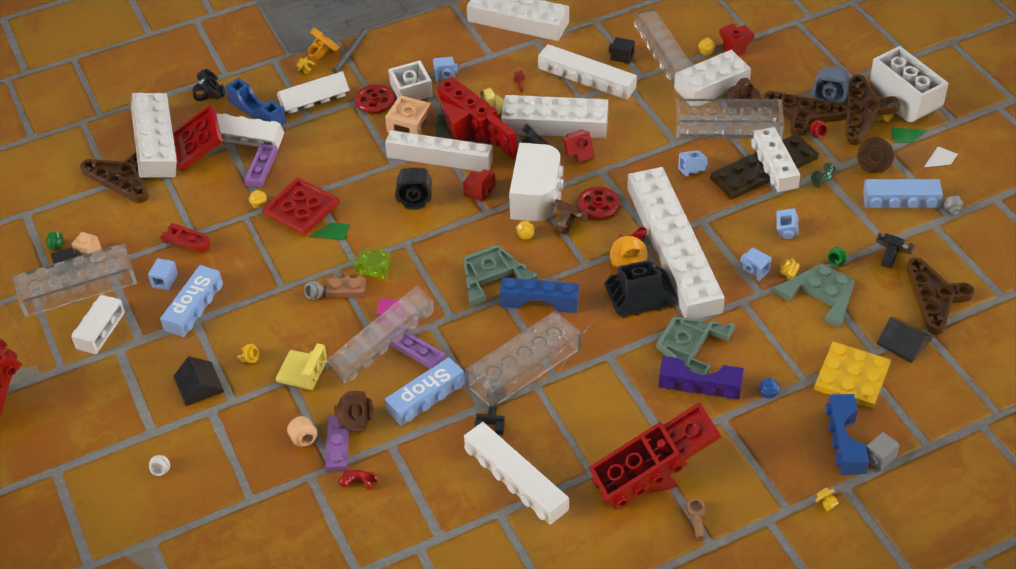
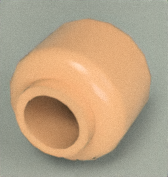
(302, 431)

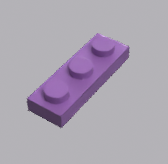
(261, 165)
(419, 350)
(336, 446)

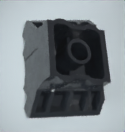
(640, 288)

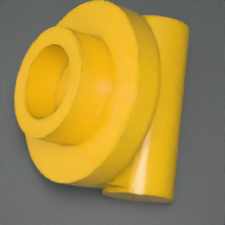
(789, 268)

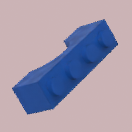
(242, 96)
(559, 294)
(850, 455)

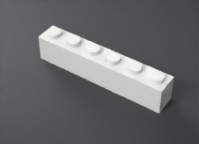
(587, 71)
(439, 151)
(516, 473)

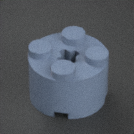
(831, 84)

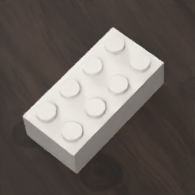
(711, 77)

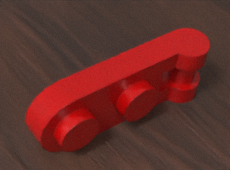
(186, 238)

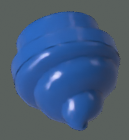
(769, 387)

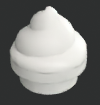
(159, 465)

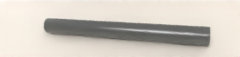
(349, 51)

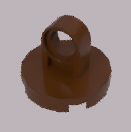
(743, 91)
(875, 155)
(567, 217)
(354, 411)

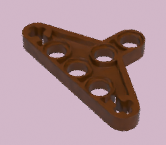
(812, 113)
(865, 115)
(115, 170)
(933, 287)

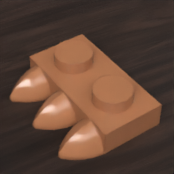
(345, 286)

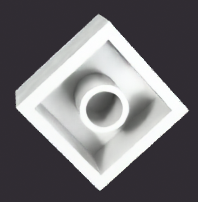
(411, 81)

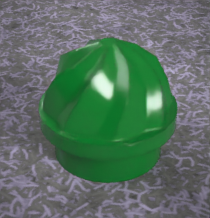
(55, 240)
(837, 256)

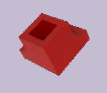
(736, 38)
(579, 144)
(479, 184)

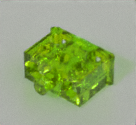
(373, 262)

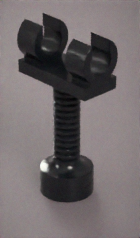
(492, 419)

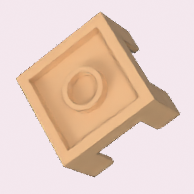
(409, 114)

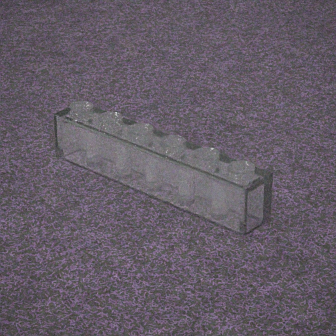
(661, 43)
(381, 334)

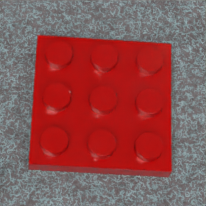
(196, 137)
(301, 206)

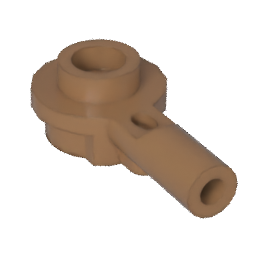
(696, 510)

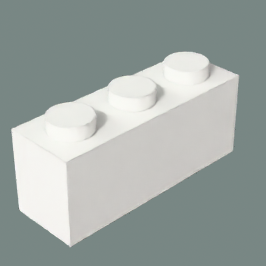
(98, 324)

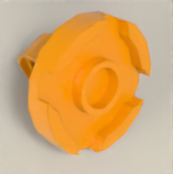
(321, 43)
(628, 251)

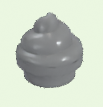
(953, 204)
(313, 290)

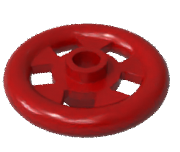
(375, 98)
(598, 206)

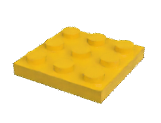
(853, 372)

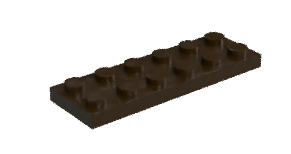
(749, 171)

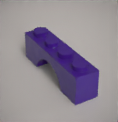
(722, 383)

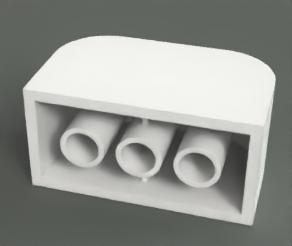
(909, 80)
(535, 182)

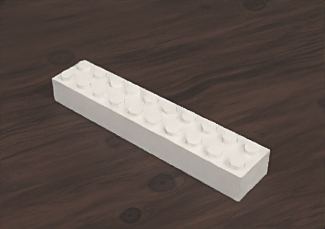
(675, 244)

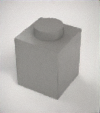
(882, 451)

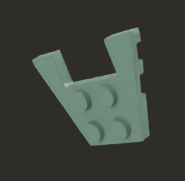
(489, 266)
(824, 285)
(685, 337)

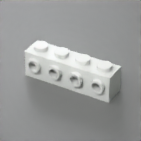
(313, 92)
(249, 131)
(776, 159)

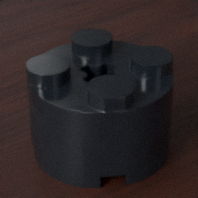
(413, 188)

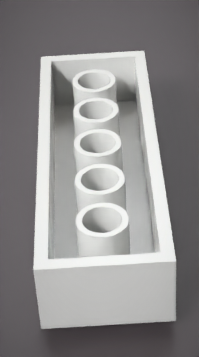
(522, 16)
(556, 115)
(153, 135)

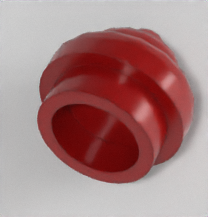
(818, 129)

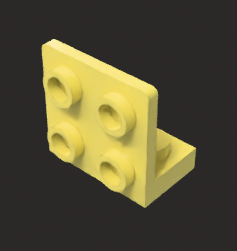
(303, 368)

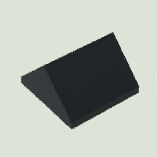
(903, 339)
(197, 380)

